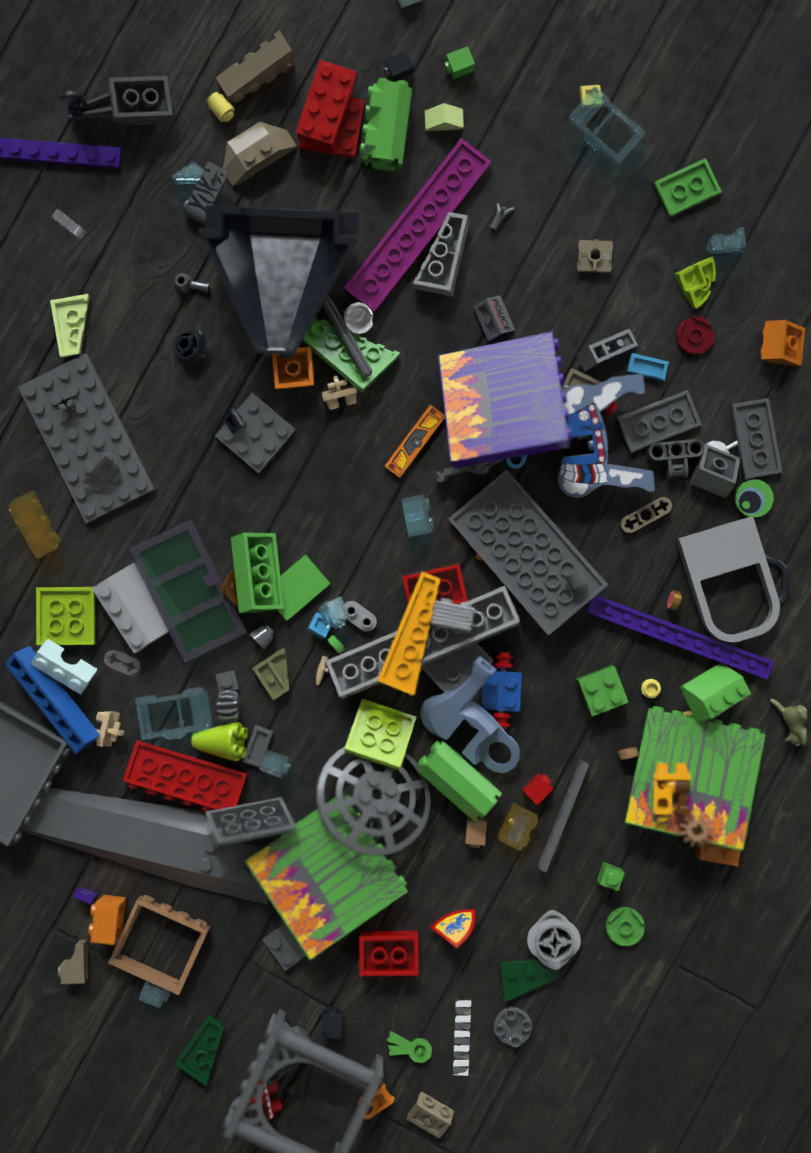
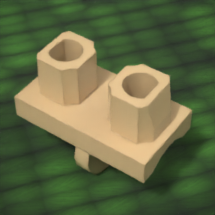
(332, 395)
(109, 728)

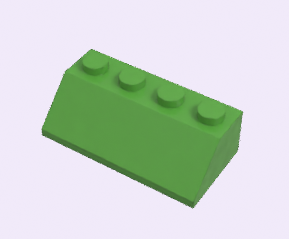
(257, 572)

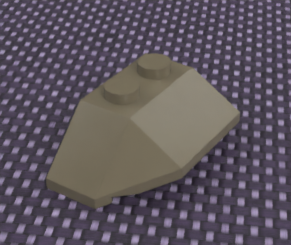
(255, 151)

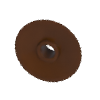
(229, 588)

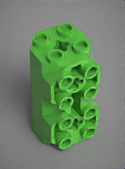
(386, 124)
(458, 780)

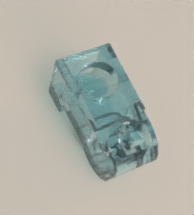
(727, 243)

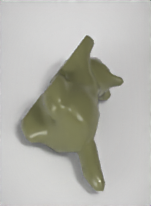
(795, 718)

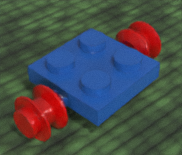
(503, 690)

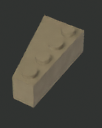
(256, 69)

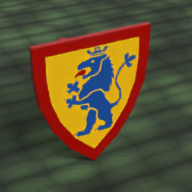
(455, 926)

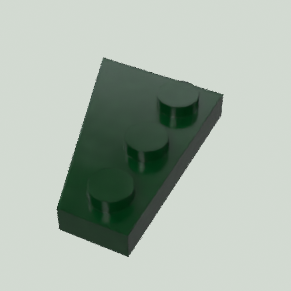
(524, 976)

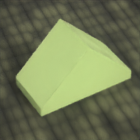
(444, 118)

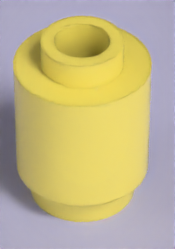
(220, 107)

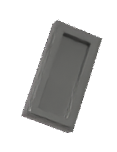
(258, 746)

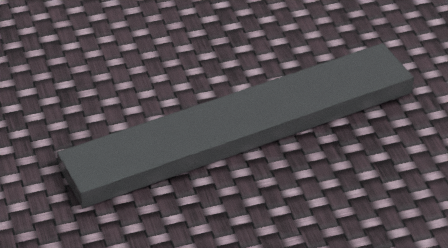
(563, 815)

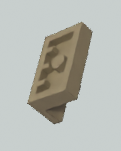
(430, 1115)

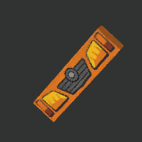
(415, 441)

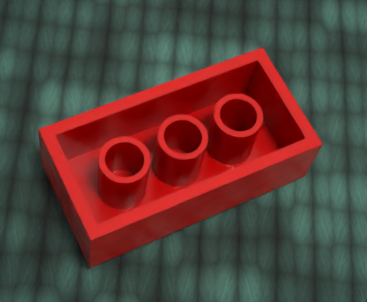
(326, 105)

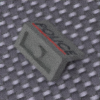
(494, 317)

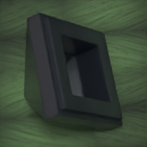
(233, 420)

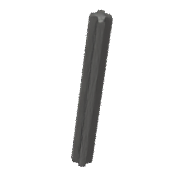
(347, 337)

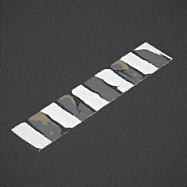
(462, 1037)

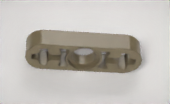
(636, 526)

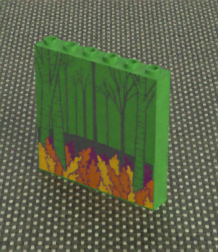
(721, 768)
(322, 884)

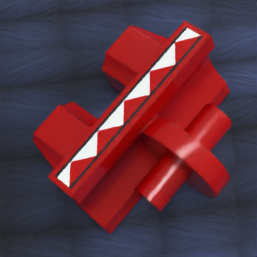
(269, 1106)

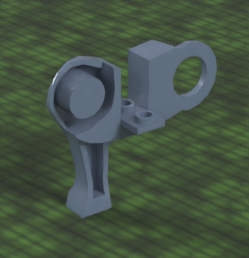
(446, 711)

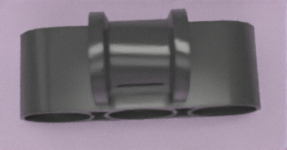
(675, 462)

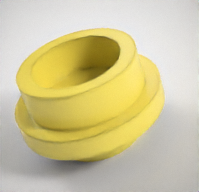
(650, 688)

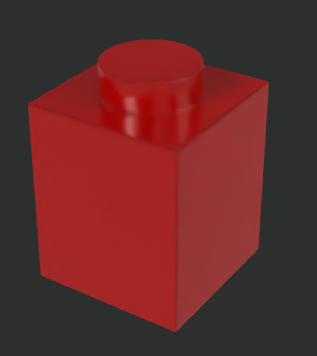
(538, 788)

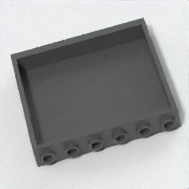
(27, 763)

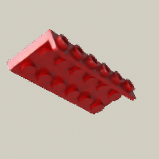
(183, 777)

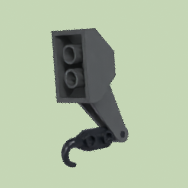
(131, 101)

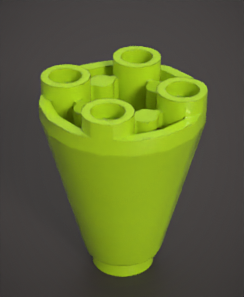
(222, 741)

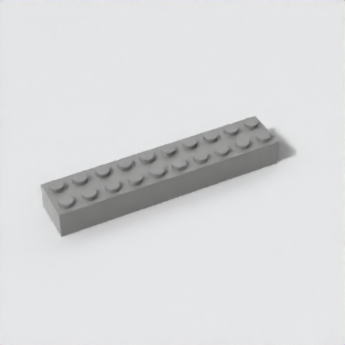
(362, 666)

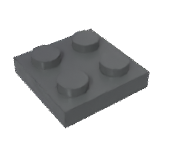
(284, 946)

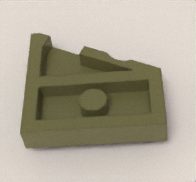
(274, 674)

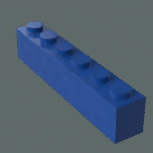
(53, 701)

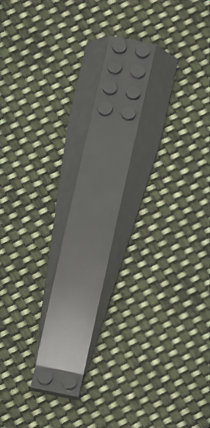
(149, 838)

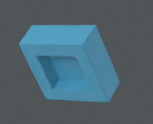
(318, 626)

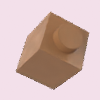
(475, 832)

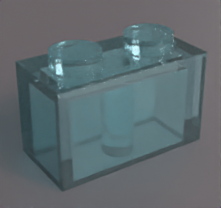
(416, 515)

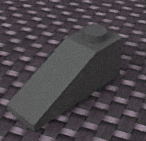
(606, 349)

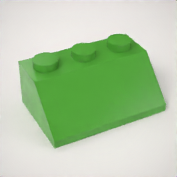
(714, 691)

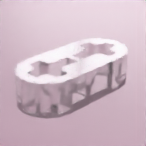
(69, 224)
(120, 666)

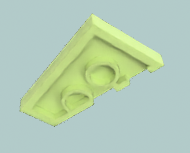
(69, 323)

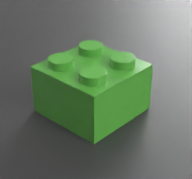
(602, 690)

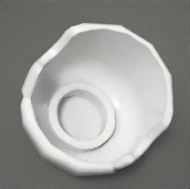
(358, 318)

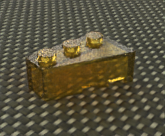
(34, 524)

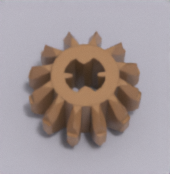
(704, 830)

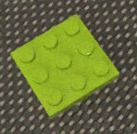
(66, 615)
(380, 734)

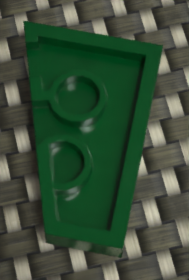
(201, 1051)

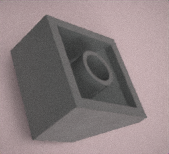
(715, 471)

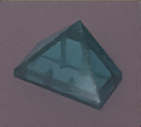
(188, 174)

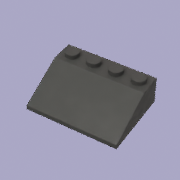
(249, 821)

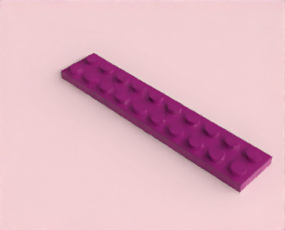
(417, 225)

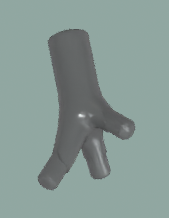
(500, 215)

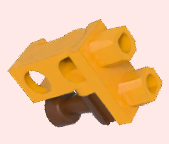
(671, 784)

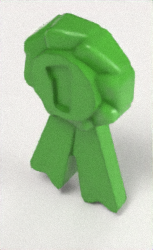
(418, 1049)

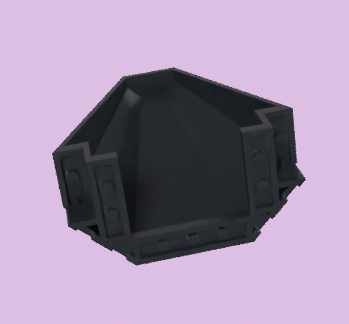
(278, 267)

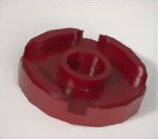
(695, 335)

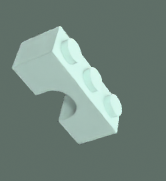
(73, 676)

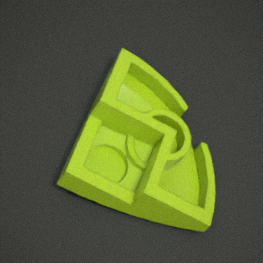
(696, 281)

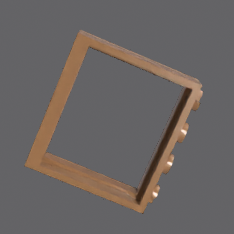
(144, 971)

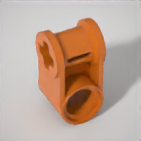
(380, 1101)

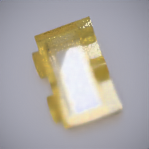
(518, 826)

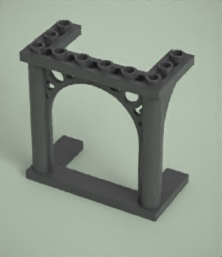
(285, 1038)

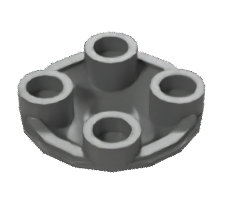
(513, 1026)

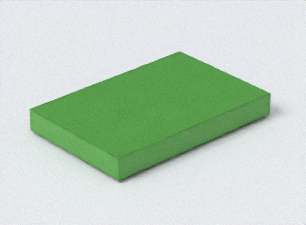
(687, 188)
(300, 586)

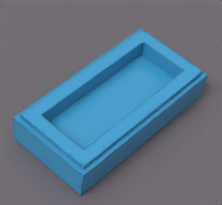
(647, 366)

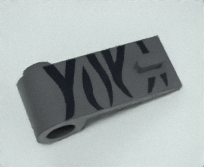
(205, 192)

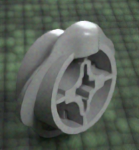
(556, 958)

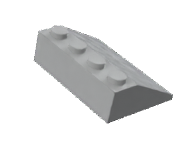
(131, 608)

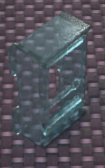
(588, 108)
(199, 707)

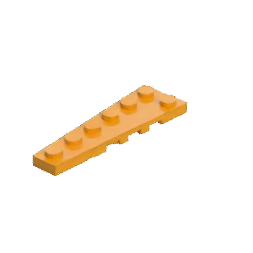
(407, 650)

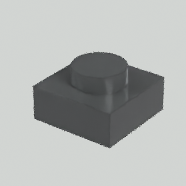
(227, 681)

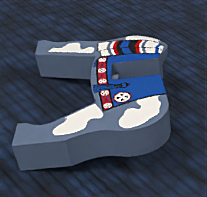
(587, 472)

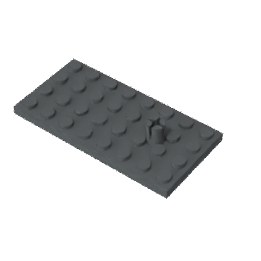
(82, 430)
(526, 551)

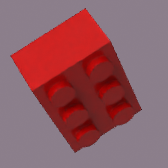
(450, 586)
(388, 953)

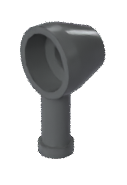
(189, 284)

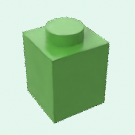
(459, 63)
(610, 876)

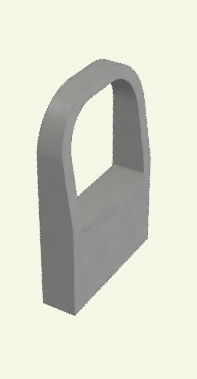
(720, 552)

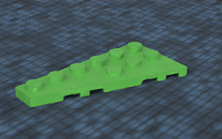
(329, 346)

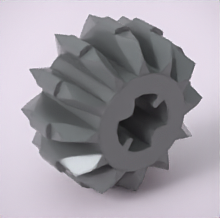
(228, 706)

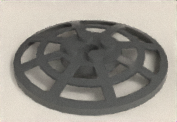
(369, 806)

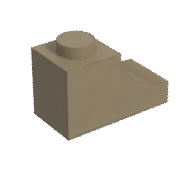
(75, 969)

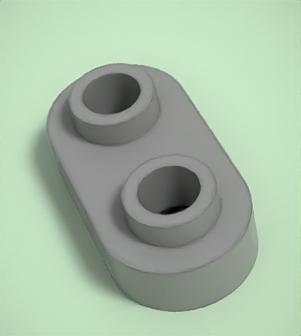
(359, 616)

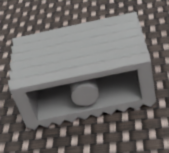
(453, 616)

